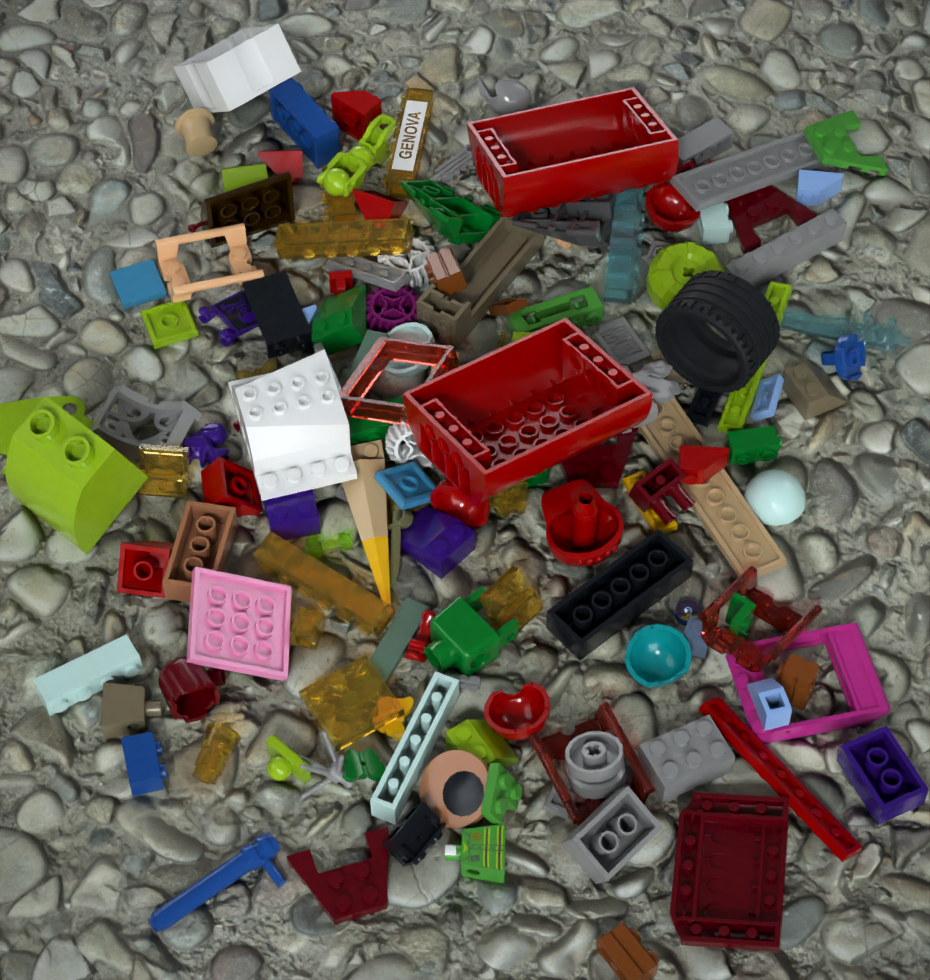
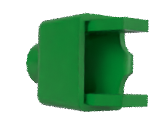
(464, 638)

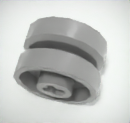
(595, 764)

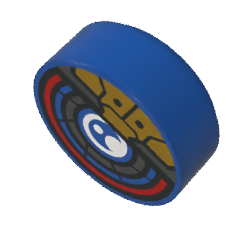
(685, 609)

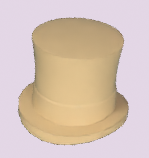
(197, 131)

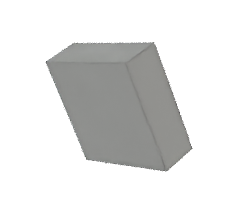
(554, 804)

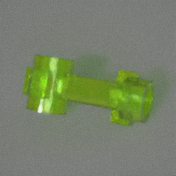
(315, 546)

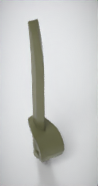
(398, 522)

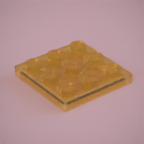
(351, 703)

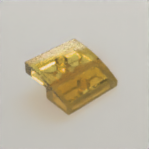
(166, 470)
(511, 599)

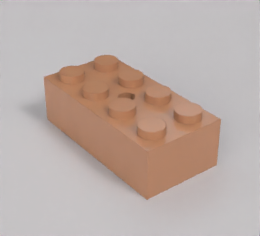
(202, 542)

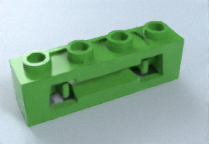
(548, 312)

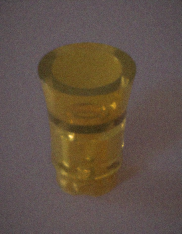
(215, 752)

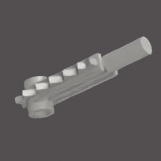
(453, 166)

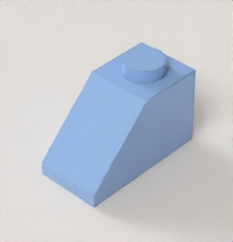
(817, 186)

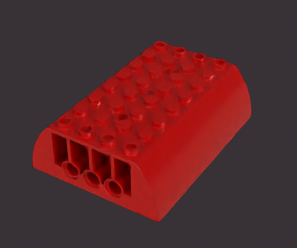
(571, 151)
(478, 414)

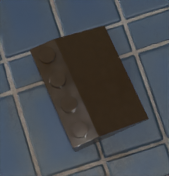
(256, 205)

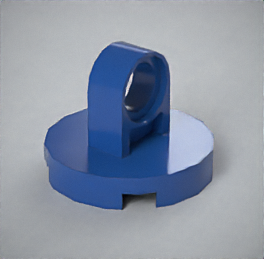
(847, 357)

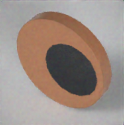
(455, 788)

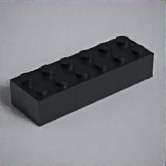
(619, 594)

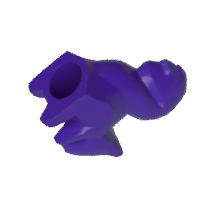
(202, 444)

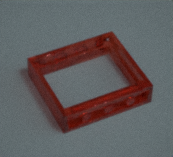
(373, 364)

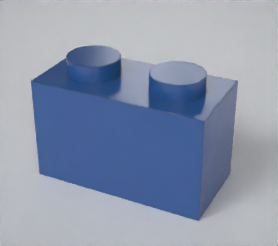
(142, 763)

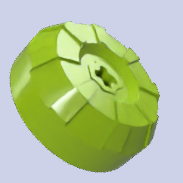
(673, 269)

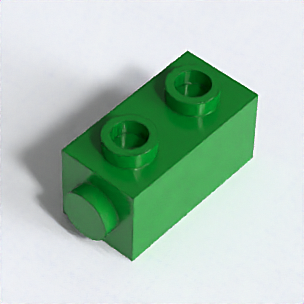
(753, 445)

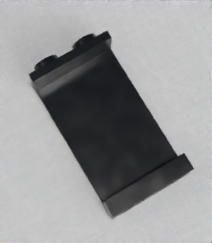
(278, 314)

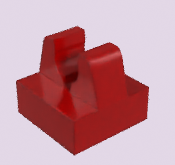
(340, 281)

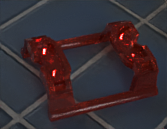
(781, 618)
(554, 748)

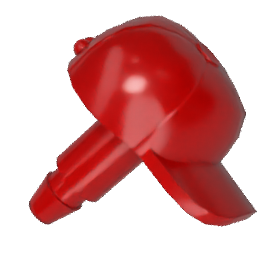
(580, 524)

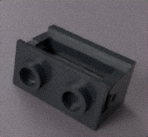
(414, 835)

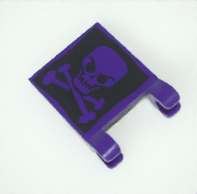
(234, 313)

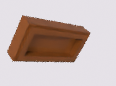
(507, 306)

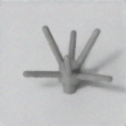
(333, 773)

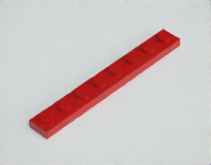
(781, 779)

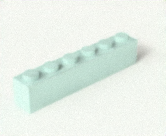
(414, 748)

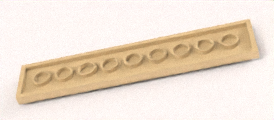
(718, 500)

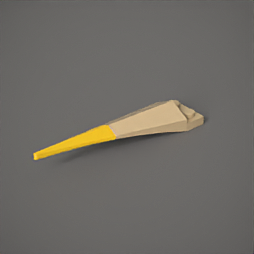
(369, 511)

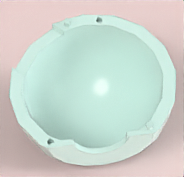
(414, 332)
(775, 497)

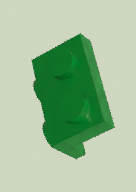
(740, 615)

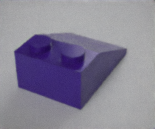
(437, 540)

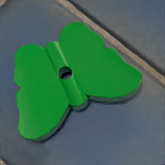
(362, 765)

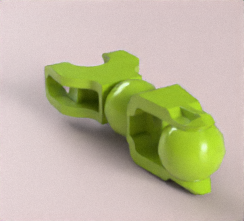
(370, 150)

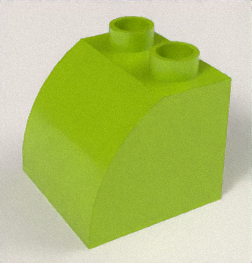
(69, 475)

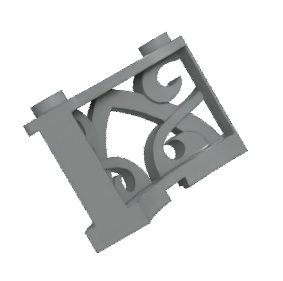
(175, 416)

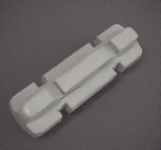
(472, 682)

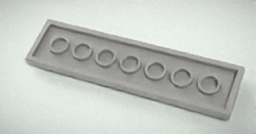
(746, 171)

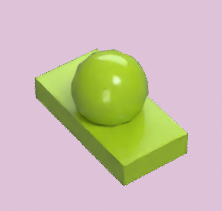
(284, 762)

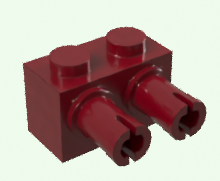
(654, 487)

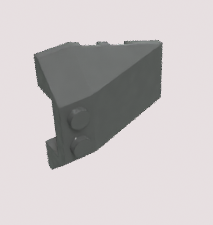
(578, 223)

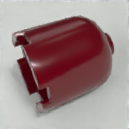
(187, 689)

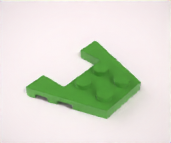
(835, 147)

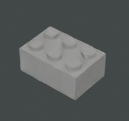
(686, 758)
(612, 835)

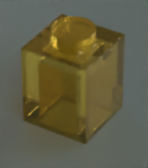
(307, 628)

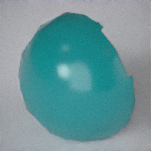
(658, 656)

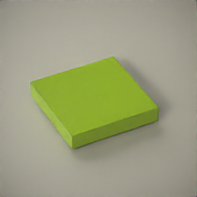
(169, 324)

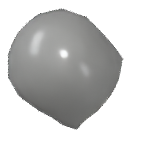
(511, 97)

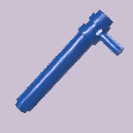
(249, 858)

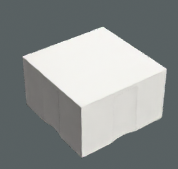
(237, 68)

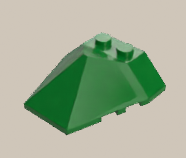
(451, 214)

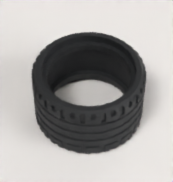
(735, 311)

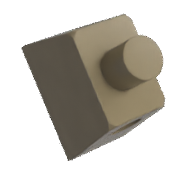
(126, 710)

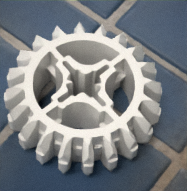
(411, 263)
(407, 452)

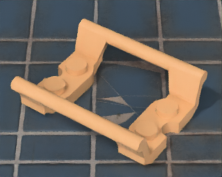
(173, 271)

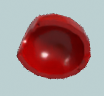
(669, 209)
(452, 502)
(519, 713)

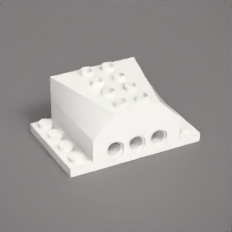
(294, 428)

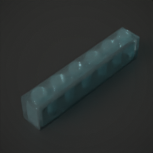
(623, 246)

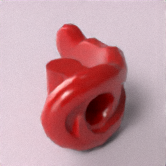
(422, 639)

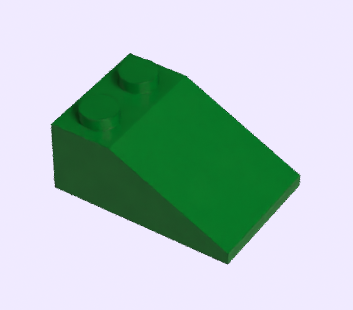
(341, 320)

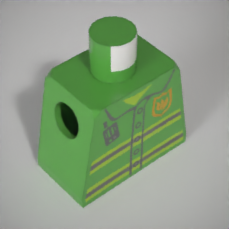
(480, 853)

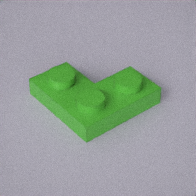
(500, 794)

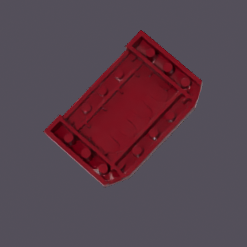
(730, 871)

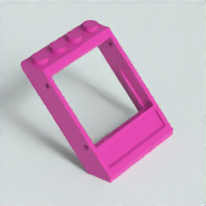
(854, 672)

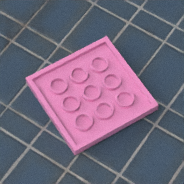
(239, 624)

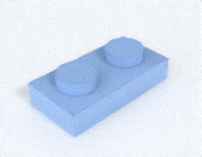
(767, 397)

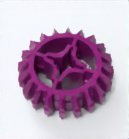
(392, 307)

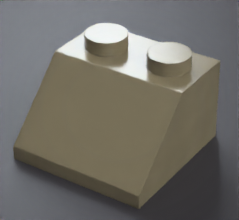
(811, 390)

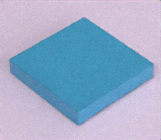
(138, 284)
(406, 484)

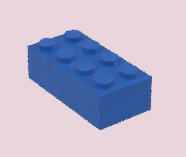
(304, 122)

